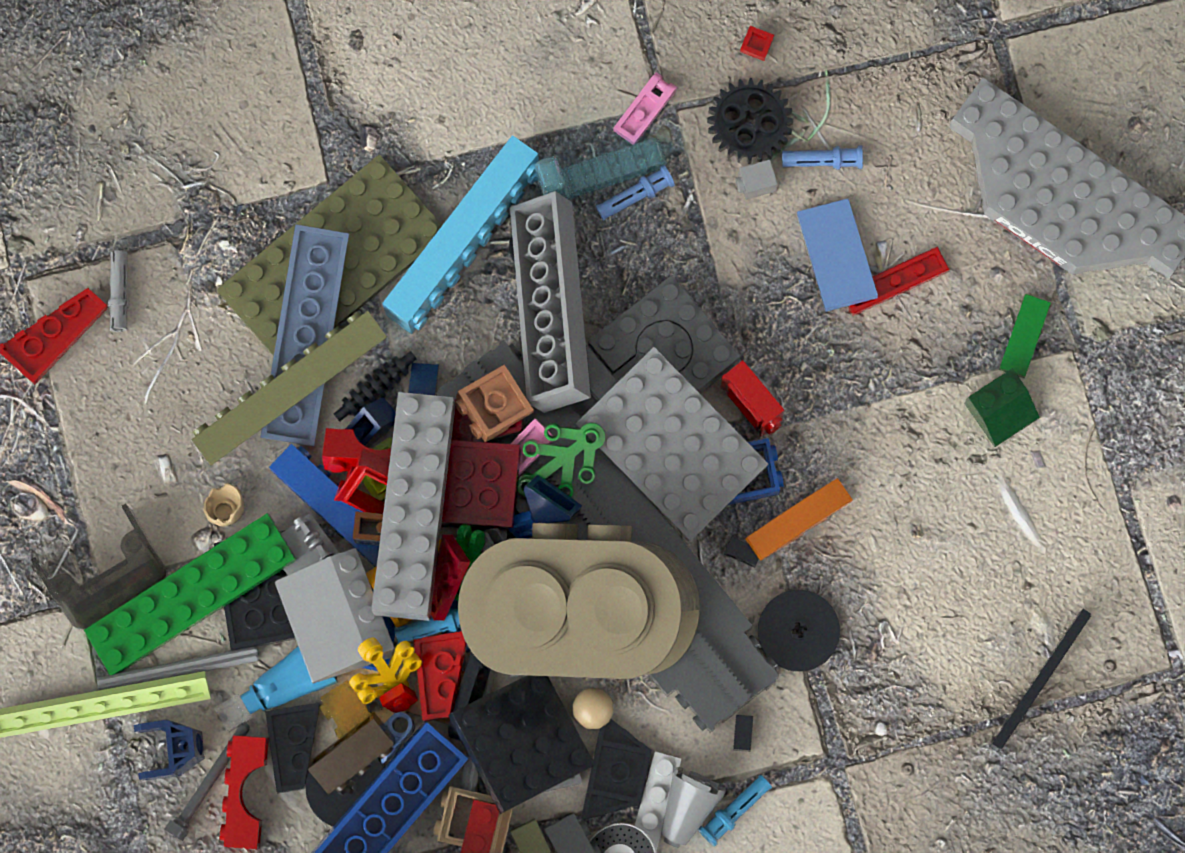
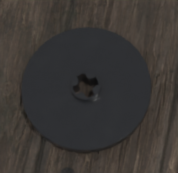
(808, 611)
(333, 806)

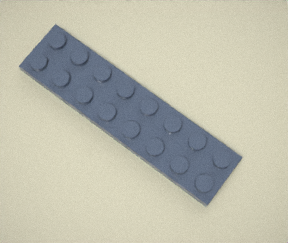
(306, 318)

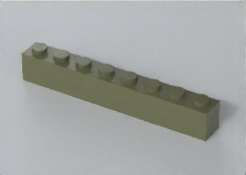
(288, 388)

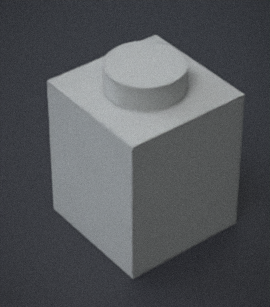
(756, 180)

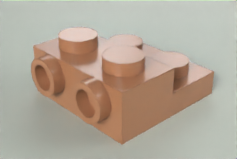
(493, 404)

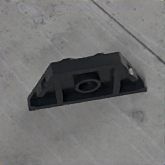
(618, 772)

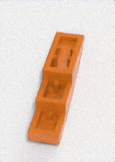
(799, 519)

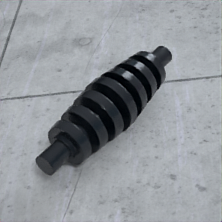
(375, 386)

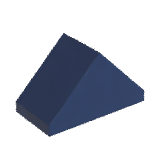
(548, 502)

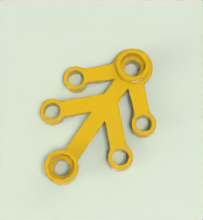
(372, 652)

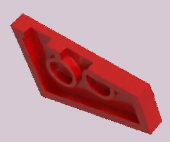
(439, 673)

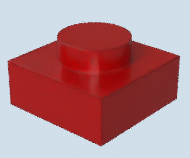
(757, 43)
(398, 698)

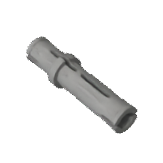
(118, 299)

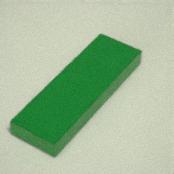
(1025, 335)

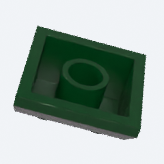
(1002, 407)

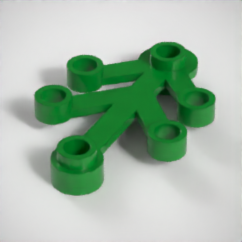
(565, 455)

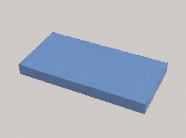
(837, 255)

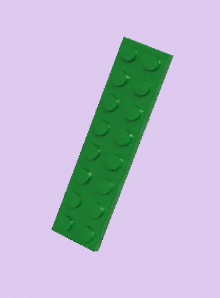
(190, 595)

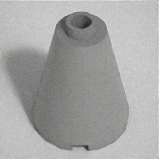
(688, 806)

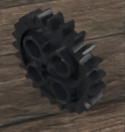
(762, 140)

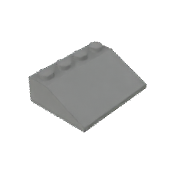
(332, 615)

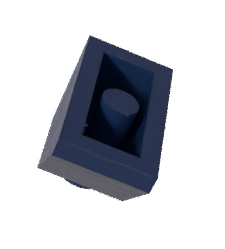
(373, 422)

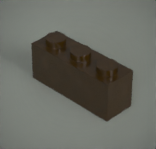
(352, 754)

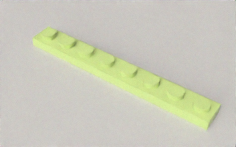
(104, 704)

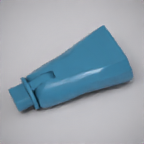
(282, 684)

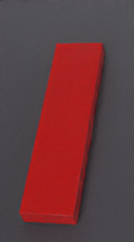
(904, 278)

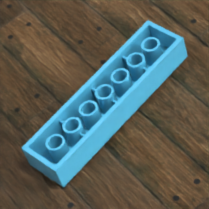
(461, 236)

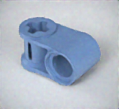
(400, 738)

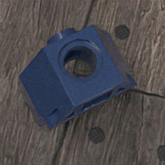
(179, 755)

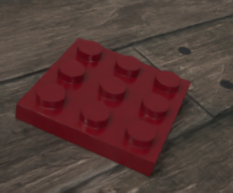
(481, 484)

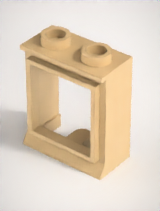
(443, 825)

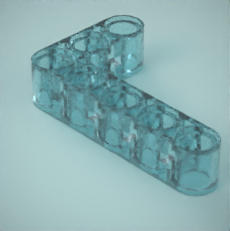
(600, 170)

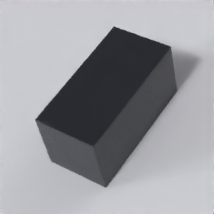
(742, 552)
(743, 733)

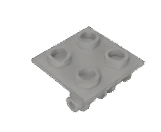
(307, 543)

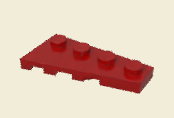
(45, 342)

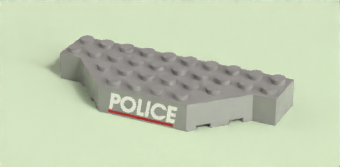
(1062, 193)

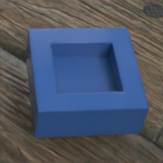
(522, 525)

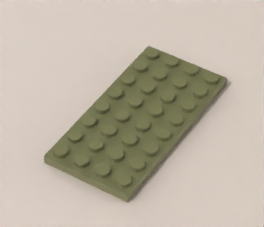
(385, 237)

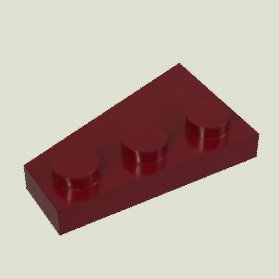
(450, 571)

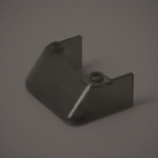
(113, 587)

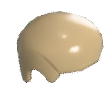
(224, 505)
(592, 708)

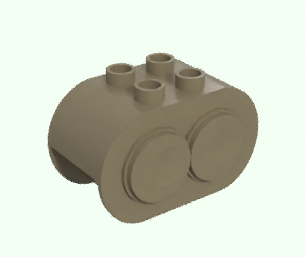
(578, 604)

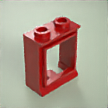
(752, 399)
(369, 465)

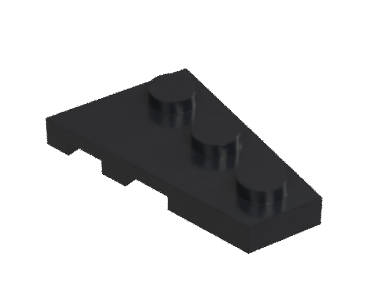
(291, 744)

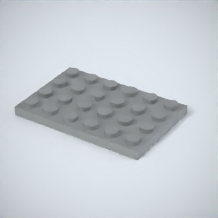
(673, 443)

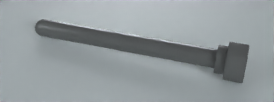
(179, 826)

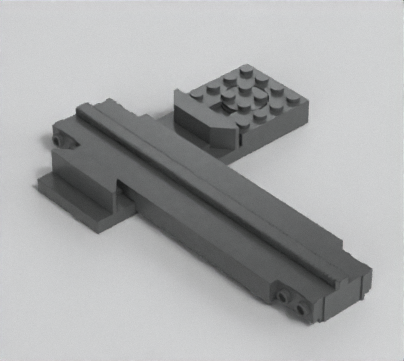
(722, 663)

